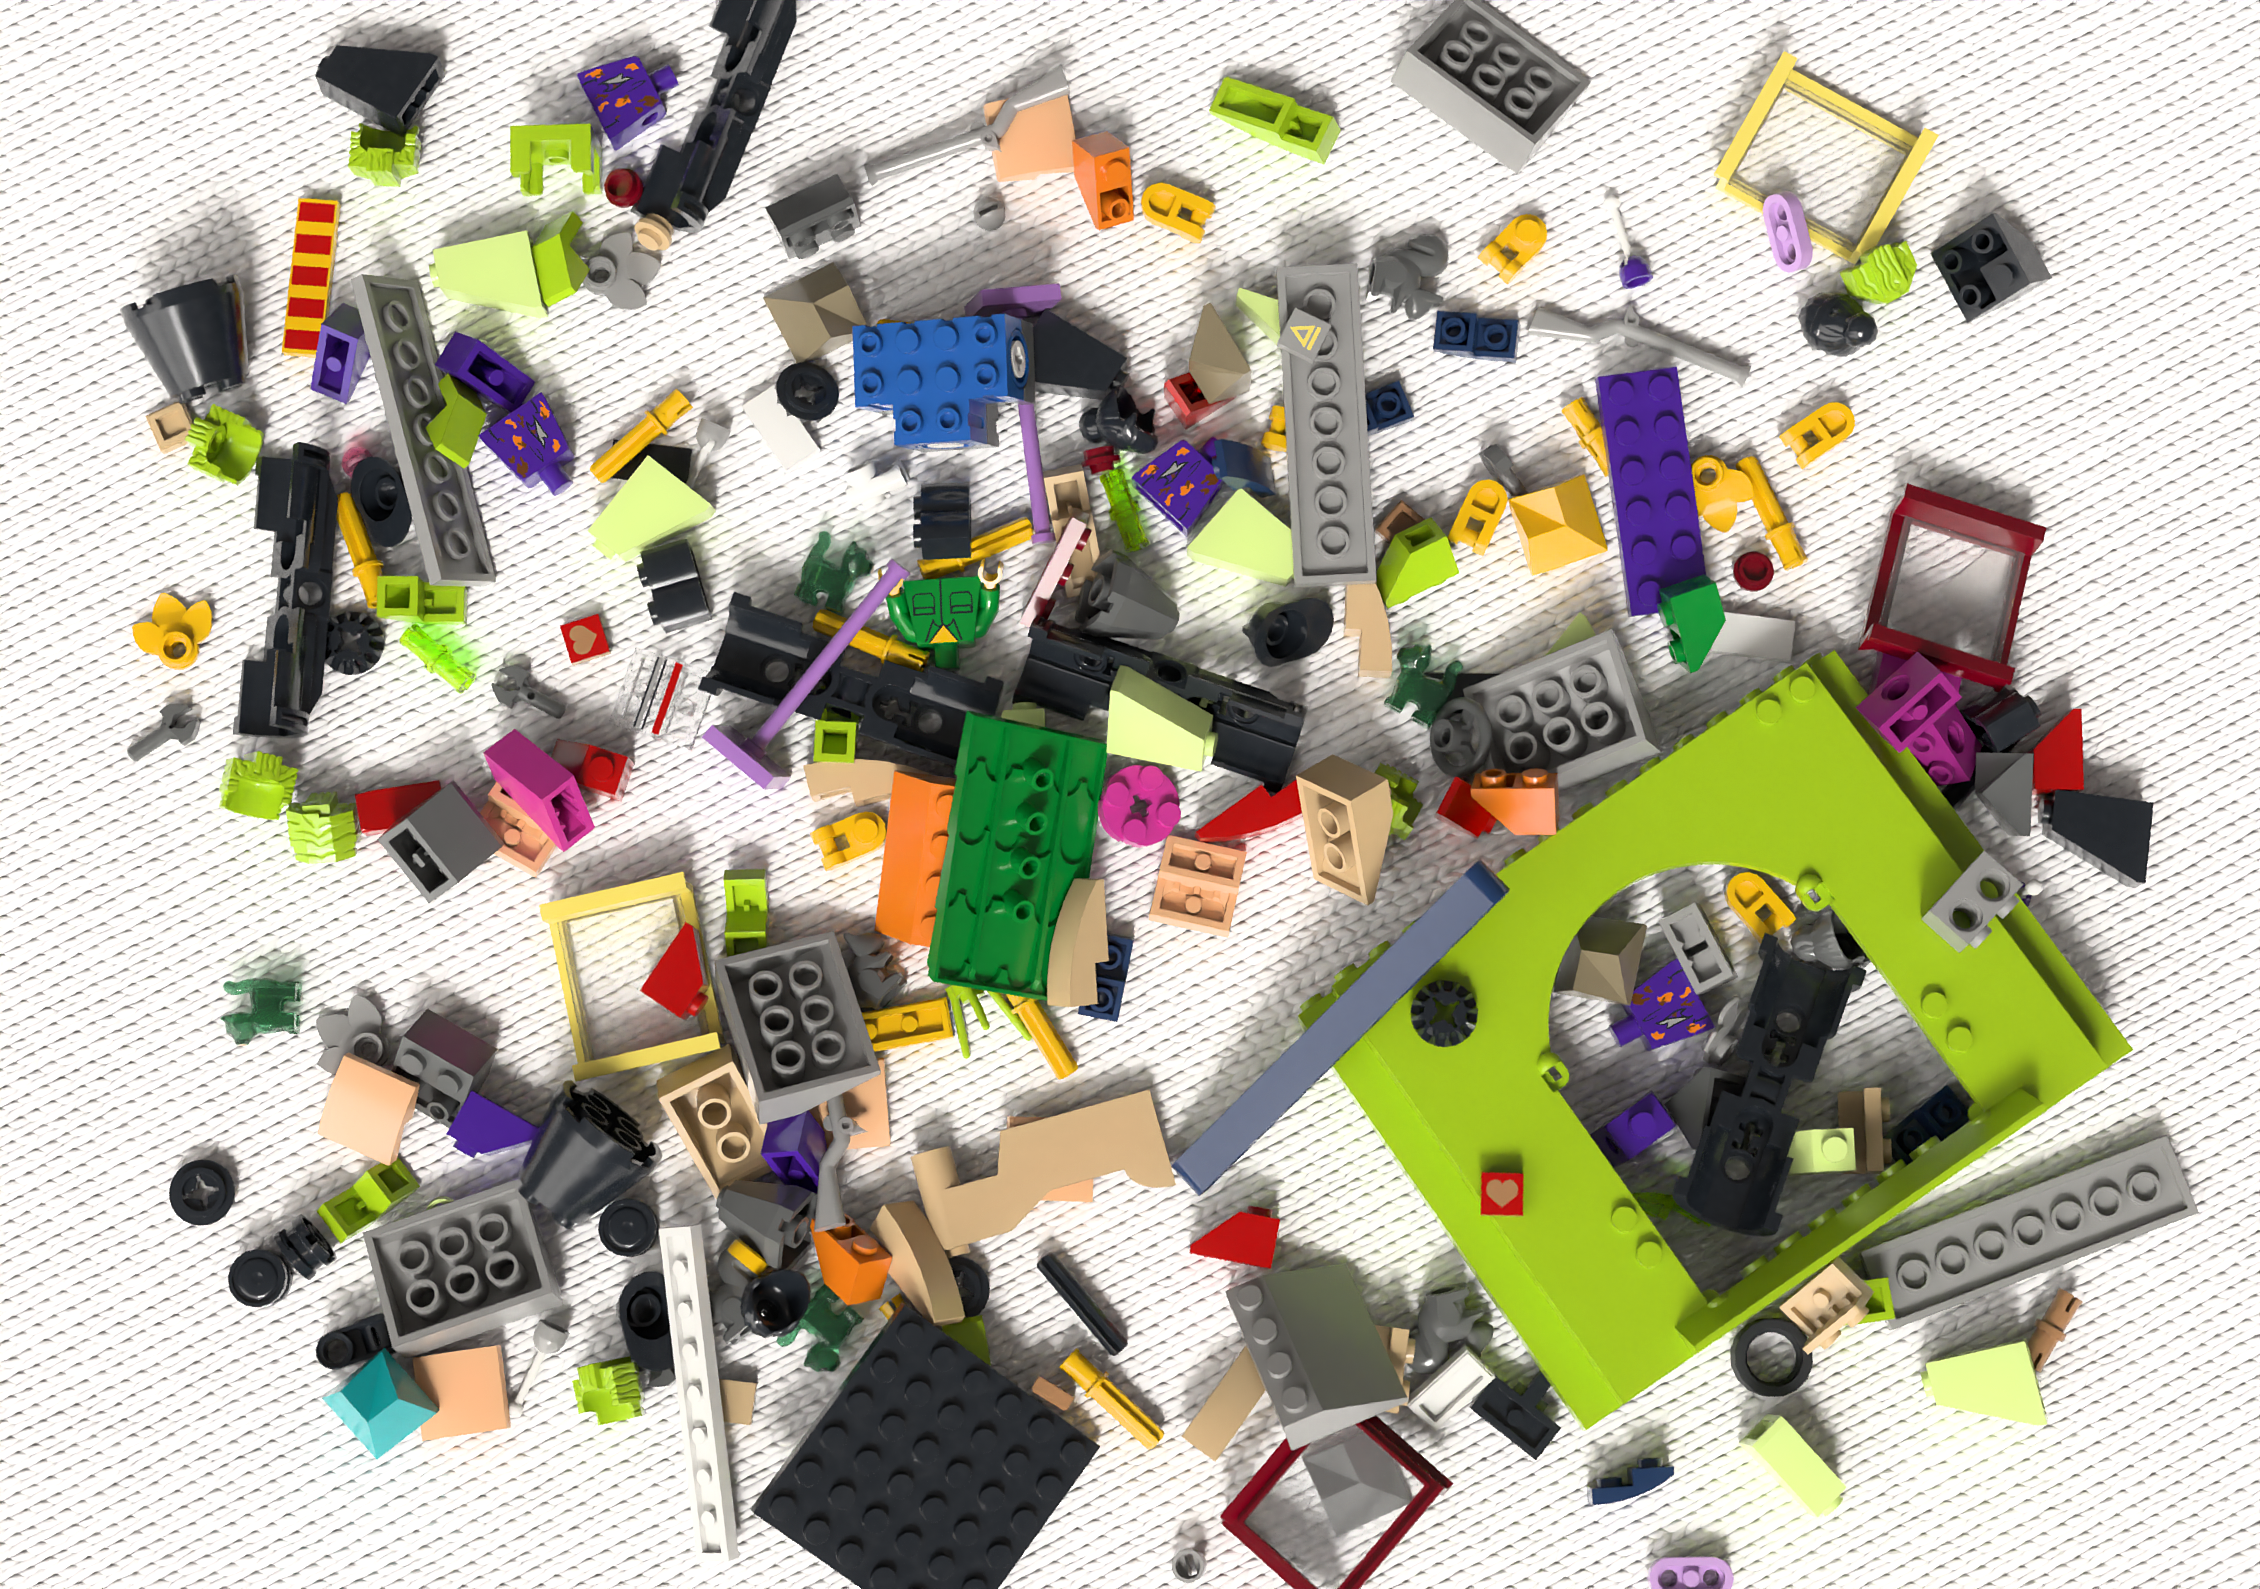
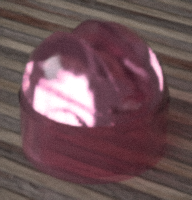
(350, 455)

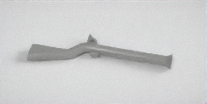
(1042, 90)
(1556, 326)
(829, 1202)

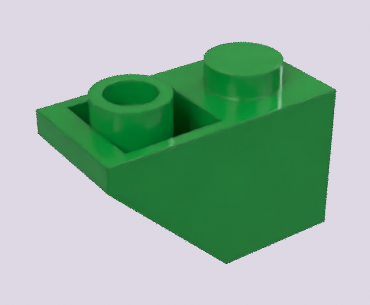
(1694, 619)

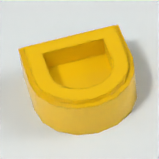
(748, 1257)

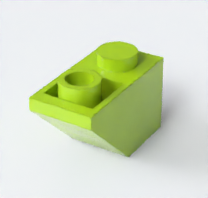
(1415, 563)

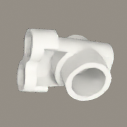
(869, 485)

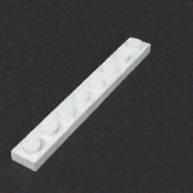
(699, 1393)

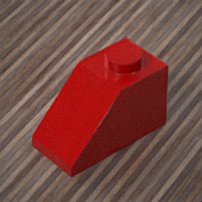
(2059, 756)
(595, 768)
(1463, 811)
(680, 976)
(1242, 1239)

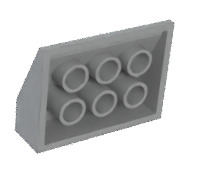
(1490, 81)
(1567, 714)
(795, 1025)
(461, 1269)
(1315, 1350)

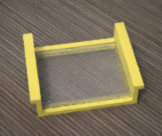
(1827, 152)
(605, 954)

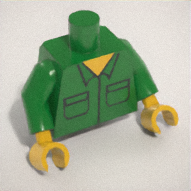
(946, 612)

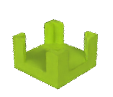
(555, 145)

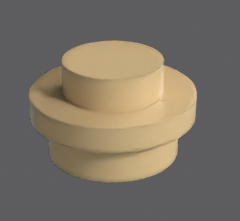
(654, 232)

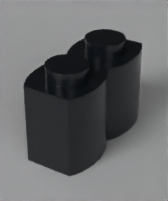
(944, 521)
(674, 585)
(2001, 718)

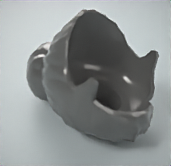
(1829, 943)

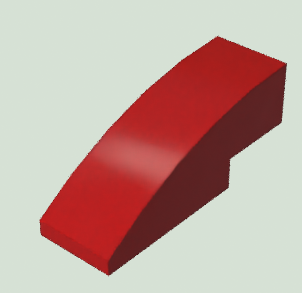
(1254, 815)

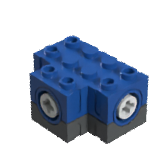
(944, 377)

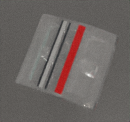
(661, 699)

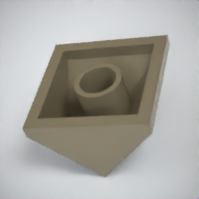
(815, 313)
(1217, 361)
(1602, 961)

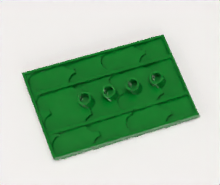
(1014, 846)

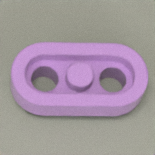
(1787, 231)
(1690, 1572)

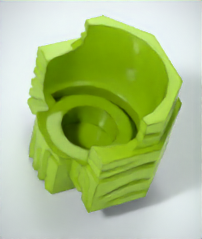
(384, 155)
(1882, 275)
(224, 445)
(257, 785)
(1404, 804)
(323, 828)
(610, 1390)

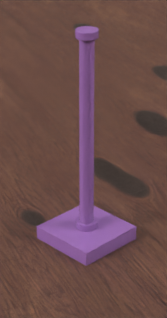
(1024, 303)
(750, 753)

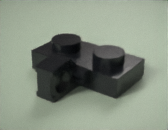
(1518, 1413)

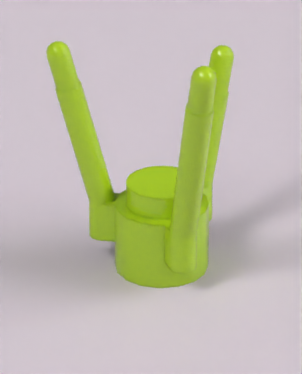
(972, 996)

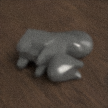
(1400, 274)
(868, 972)
(726, 1299)
(1446, 1320)

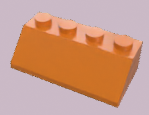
(914, 856)

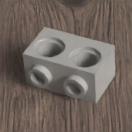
(1968, 898)
(1698, 948)

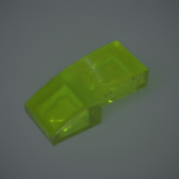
(1660, 1205)

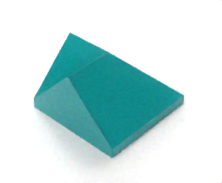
(380, 1403)

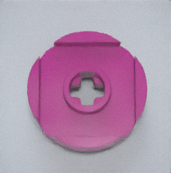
(1147, 784)

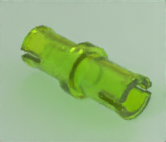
(1124, 510)
(437, 658)

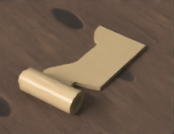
(1038, 1160)

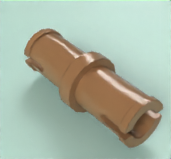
(2052, 1327)

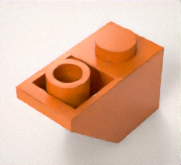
(1104, 178)
(1520, 801)
(851, 1262)

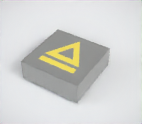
(1304, 335)

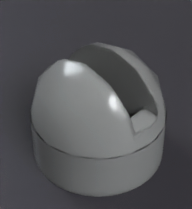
(992, 219)
(1181, 1565)

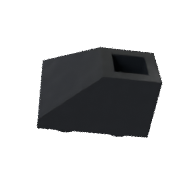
(1990, 267)

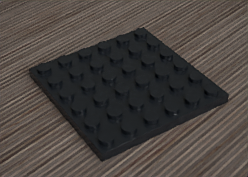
(924, 1467)

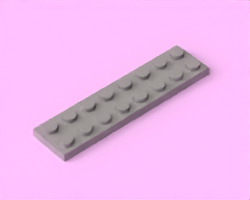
(408, 384)
(1327, 432)
(2031, 1231)

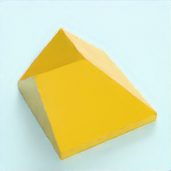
(1557, 524)

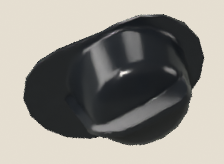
(381, 500)
(1289, 630)
(645, 1321)

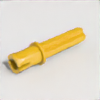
(655, 423)
(1772, 516)
(359, 546)
(982, 547)
(873, 642)
(1044, 1035)
(1112, 1399)

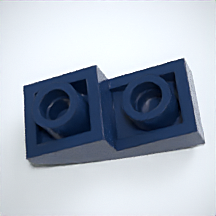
(1476, 337)
(1387, 408)
(1243, 467)
(1111, 979)
(1938, 1116)
(1641, 1479)

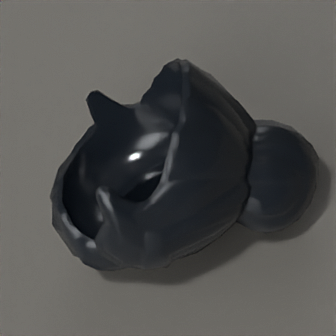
(1838, 334)
(1120, 423)
(780, 1297)

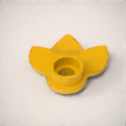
(1719, 498)
(174, 626)

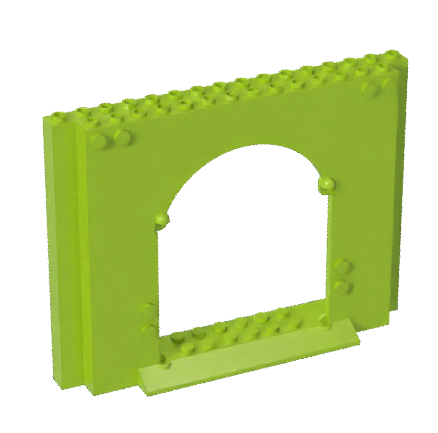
(1774, 788)

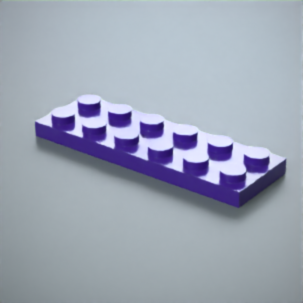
(1650, 484)

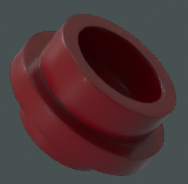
(623, 187)
(1100, 460)
(1753, 571)

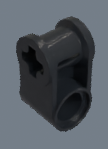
(360, 1342)

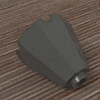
(1124, 602)
(769, 1219)

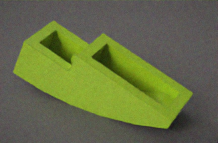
(1276, 119)

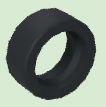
(1750, 1381)

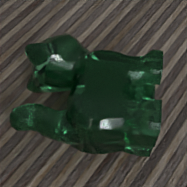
(834, 580)
(1415, 687)
(267, 1007)
(827, 1327)

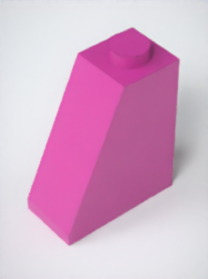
(540, 788)

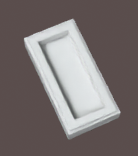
(782, 434)
(1755, 637)
(1450, 1388)

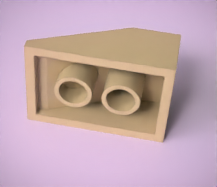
(1346, 825)
(716, 1118)

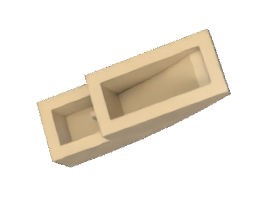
(1064, 492)
(1368, 620)
(866, 779)
(1077, 945)
(919, 1262)
(1226, 1407)

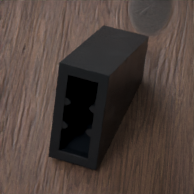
(380, 83)
(1073, 361)
(2101, 831)

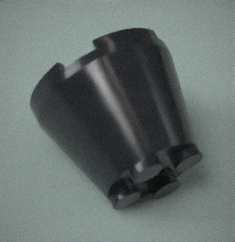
(193, 337)
(584, 1155)

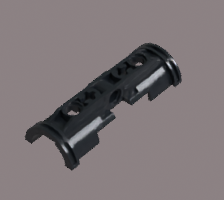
(698, 178)
(301, 509)
(761, 637)
(1253, 727)
(1818, 1003)

